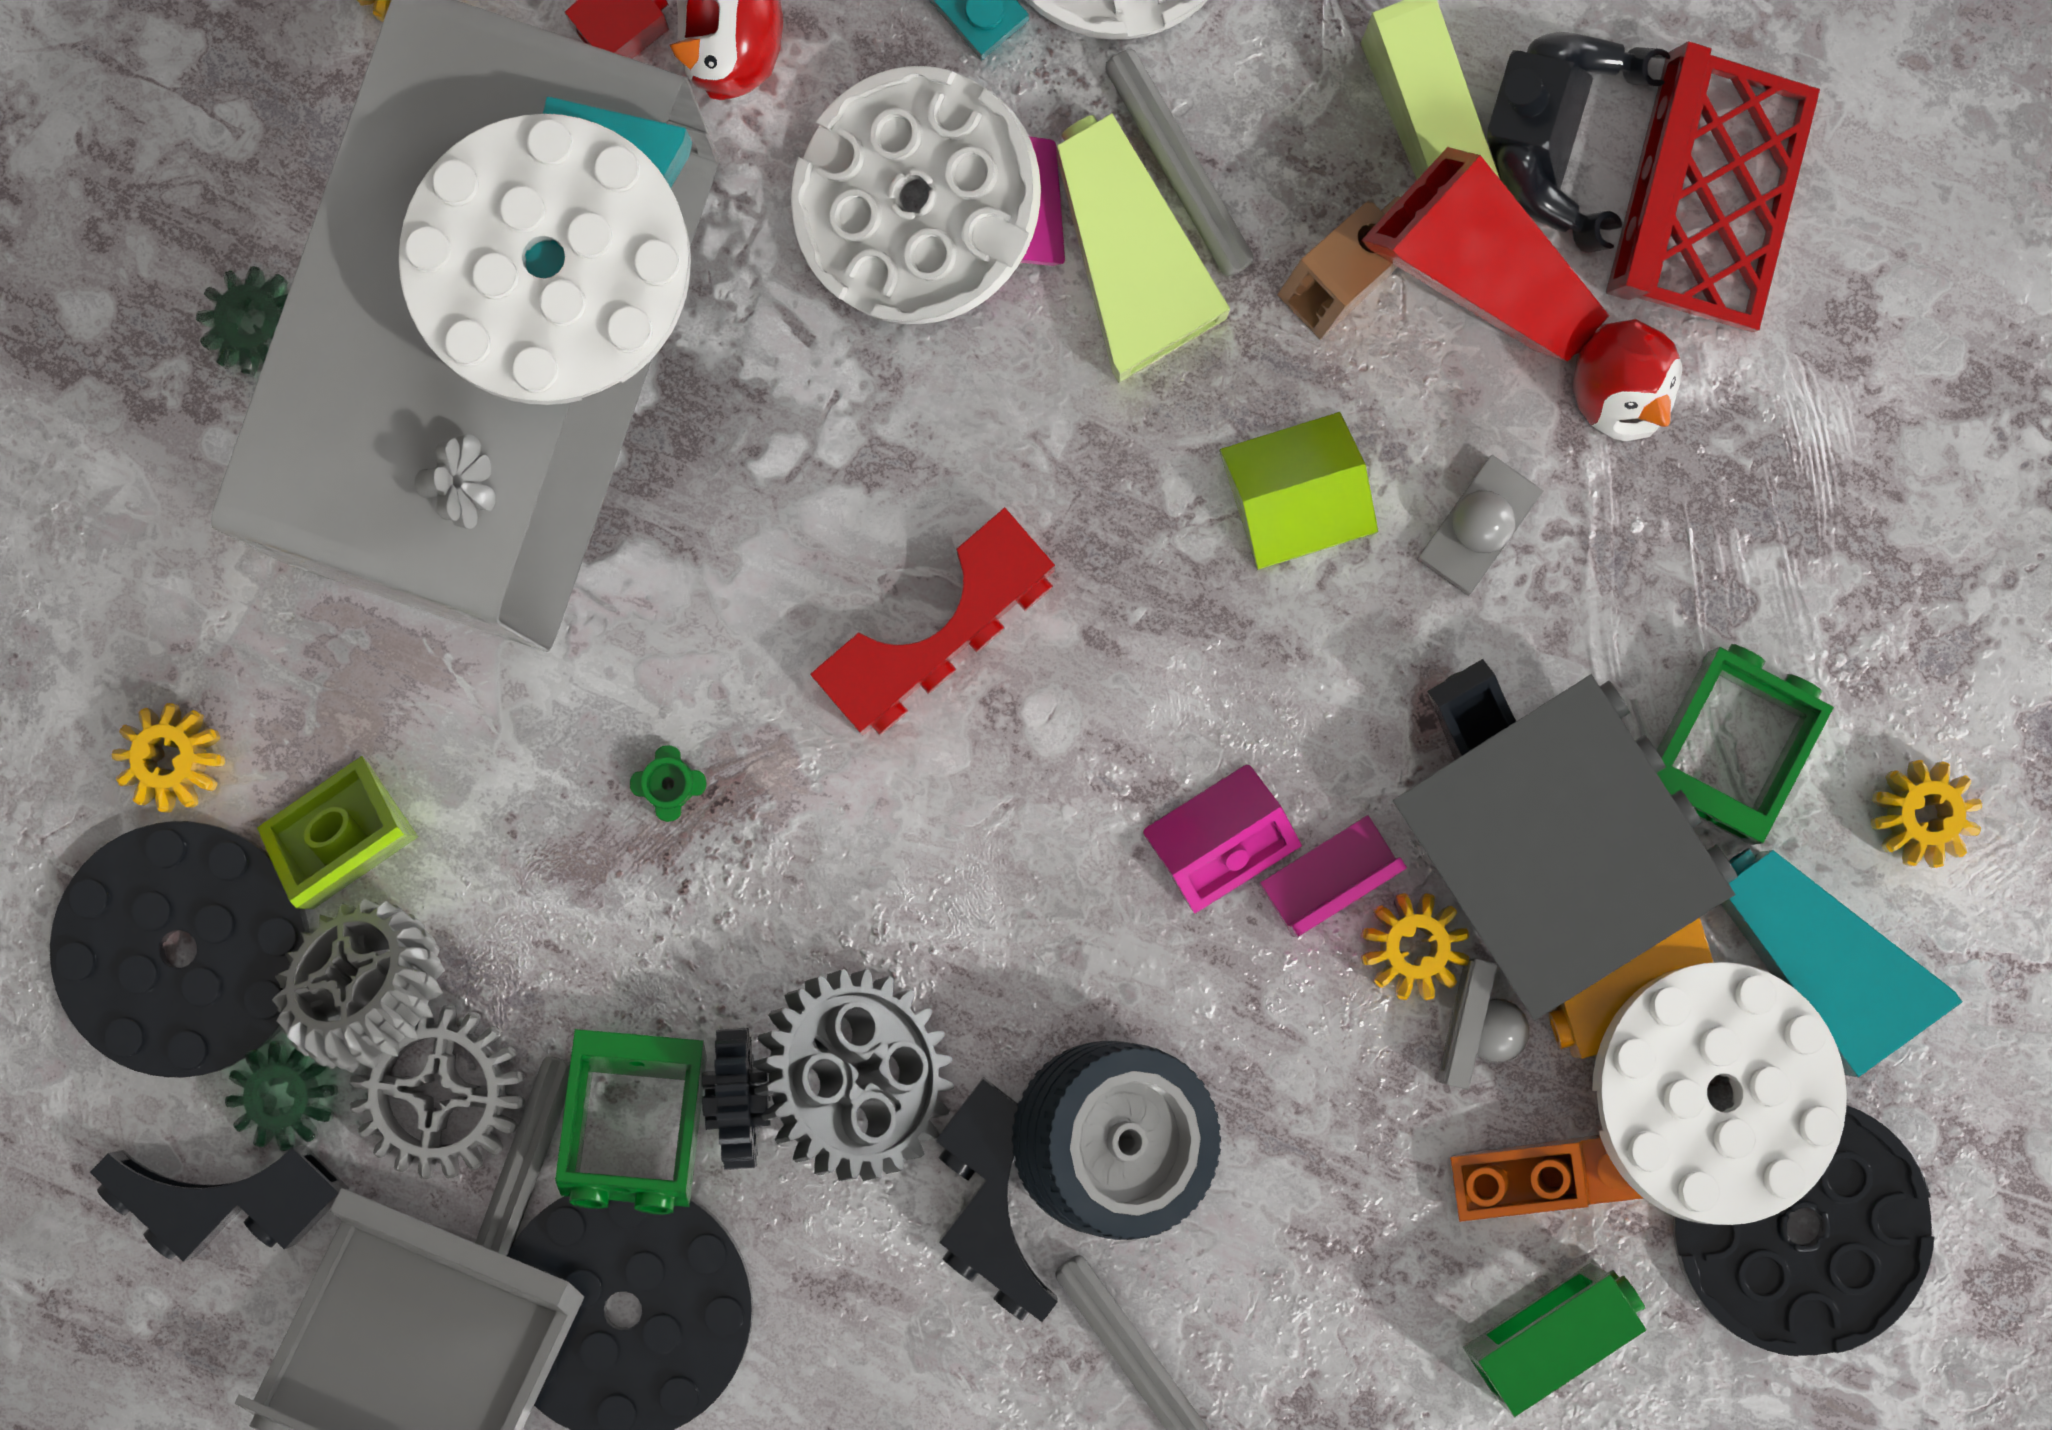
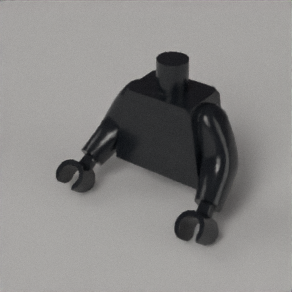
(1540, 118)

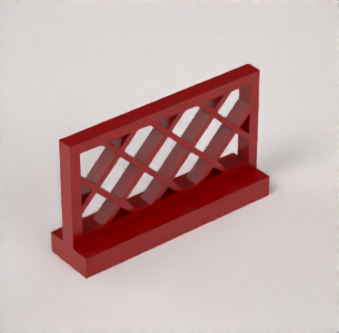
(1662, 173)

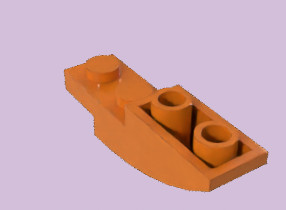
(1537, 1179)

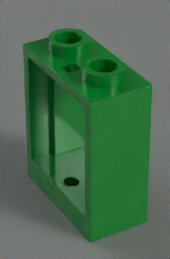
(1791, 694)
(634, 1057)
(1557, 1337)

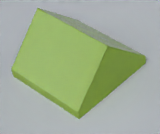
(1300, 490)
(334, 835)

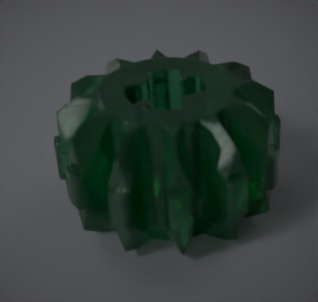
(237, 301)
(261, 1104)

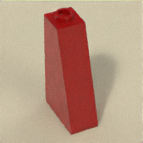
(1488, 255)

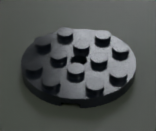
(113, 959)
(1845, 1281)
(690, 1325)

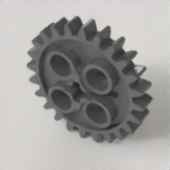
(853, 1075)

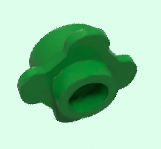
(686, 783)

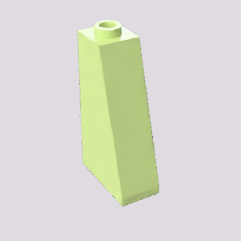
(1422, 83)
(1136, 256)

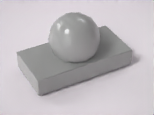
(1480, 525)
(1480, 1026)

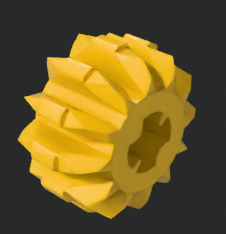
(148, 750)
(1942, 831)
(1423, 966)

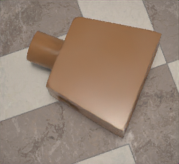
(1337, 273)

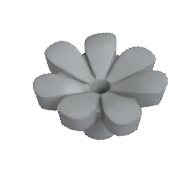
(458, 481)

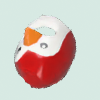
(728, 44)
(1625, 375)

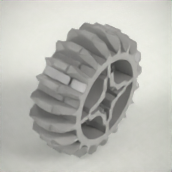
(372, 992)
(430, 1121)

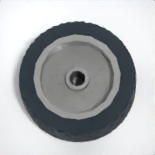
(1116, 1139)

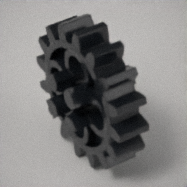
(731, 1099)

